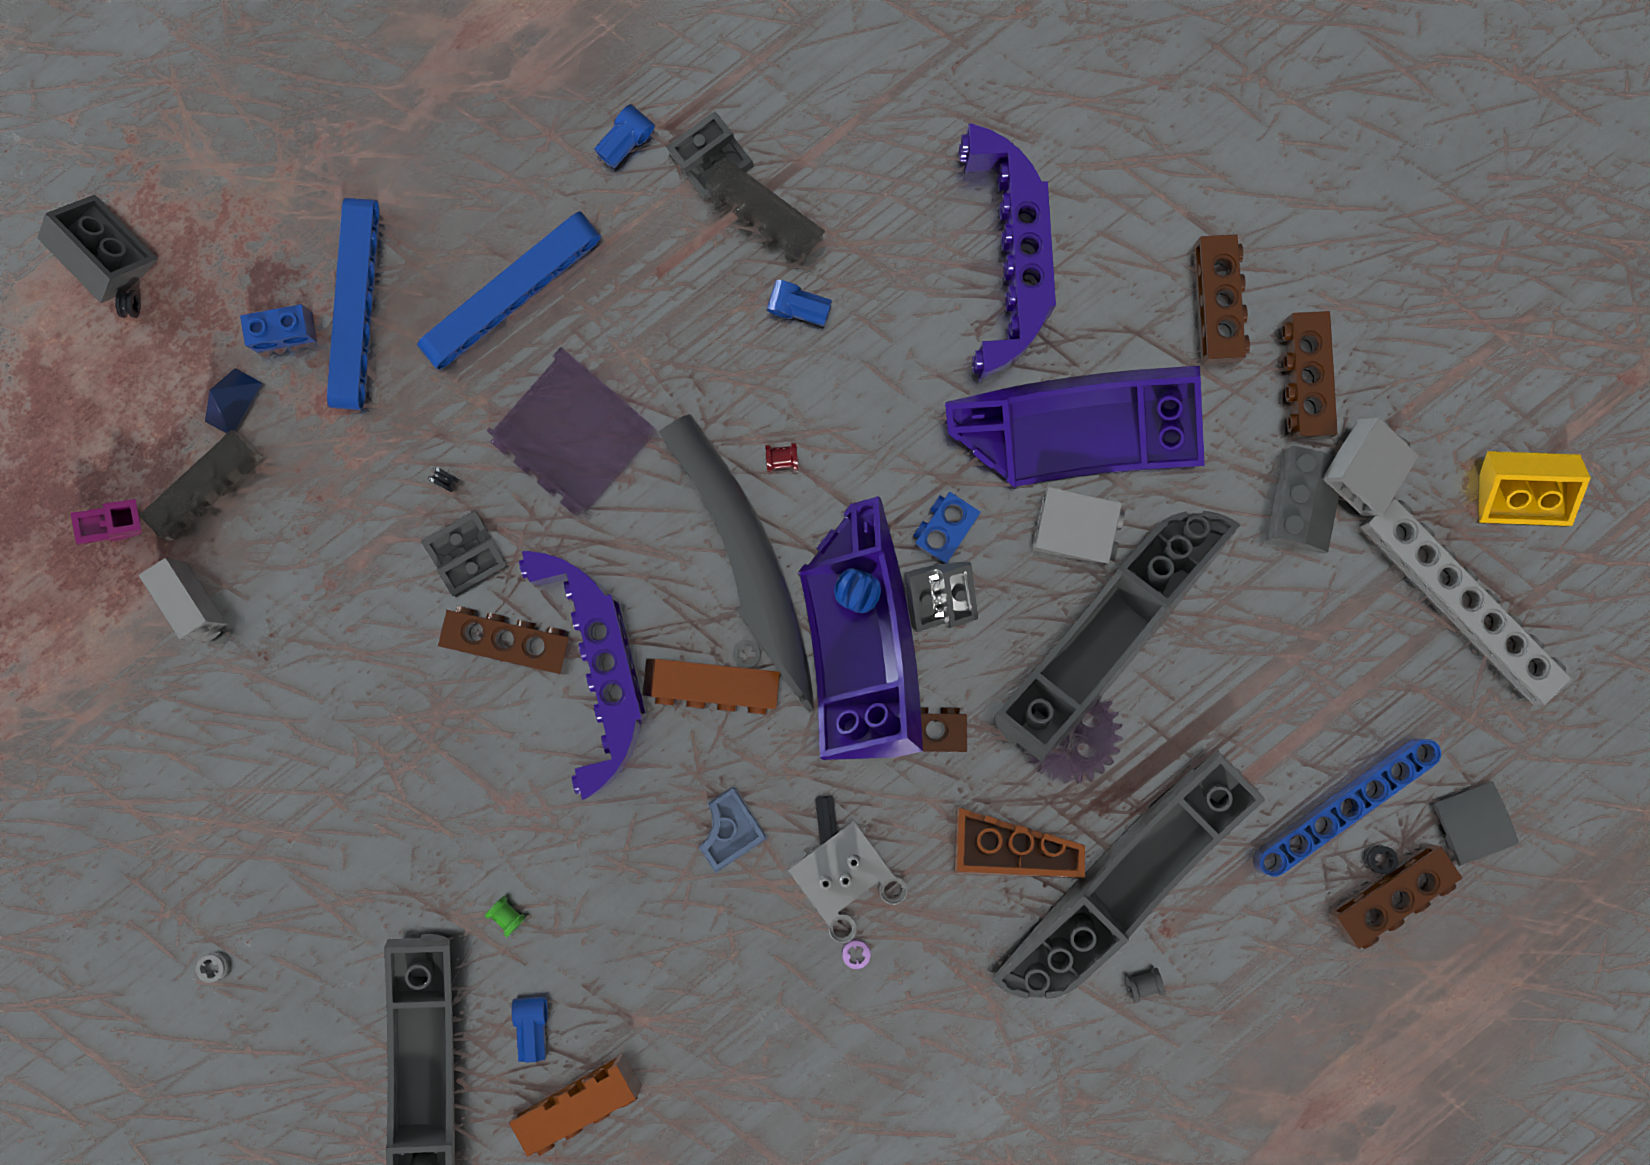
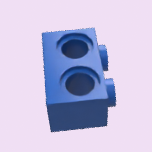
(278, 328)
(952, 532)

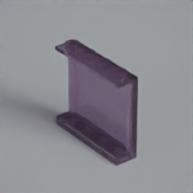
(572, 433)

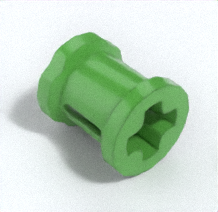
(505, 916)

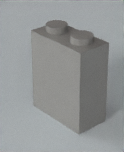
(1370, 466)
(1078, 526)
(183, 600)

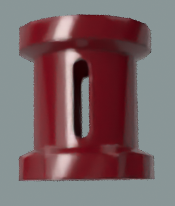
(781, 457)

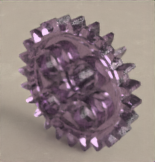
(1099, 738)

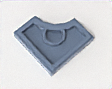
(732, 830)

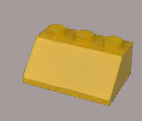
(1531, 488)

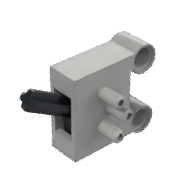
(841, 869)

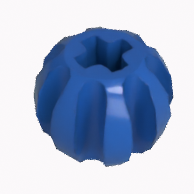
(857, 590)

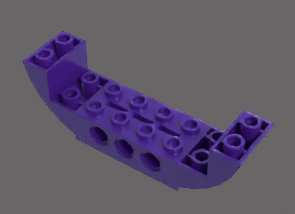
(1024, 199)
(593, 608)

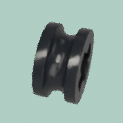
(127, 303)
(443, 479)
(1382, 869)

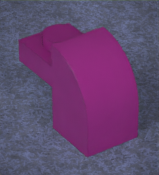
(112, 522)

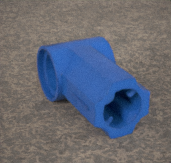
(629, 130)
(790, 301)
(530, 1018)

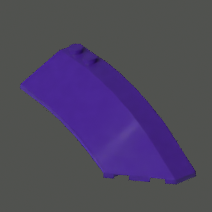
(1085, 424)
(866, 658)

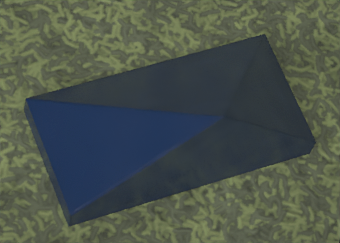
(231, 400)

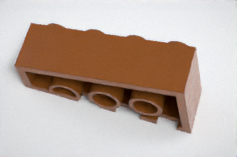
(710, 684)
(1003, 848)
(576, 1106)

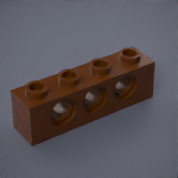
(1317, 330)
(1215, 346)
(456, 637)
(954, 730)
(1351, 915)

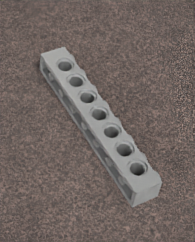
(1448, 598)

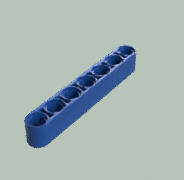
(509, 290)
(353, 304)
(1361, 805)

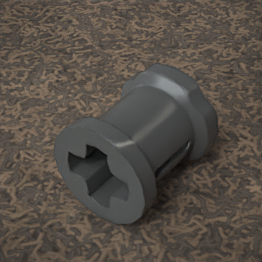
(1145, 985)

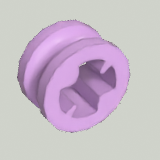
(866, 953)

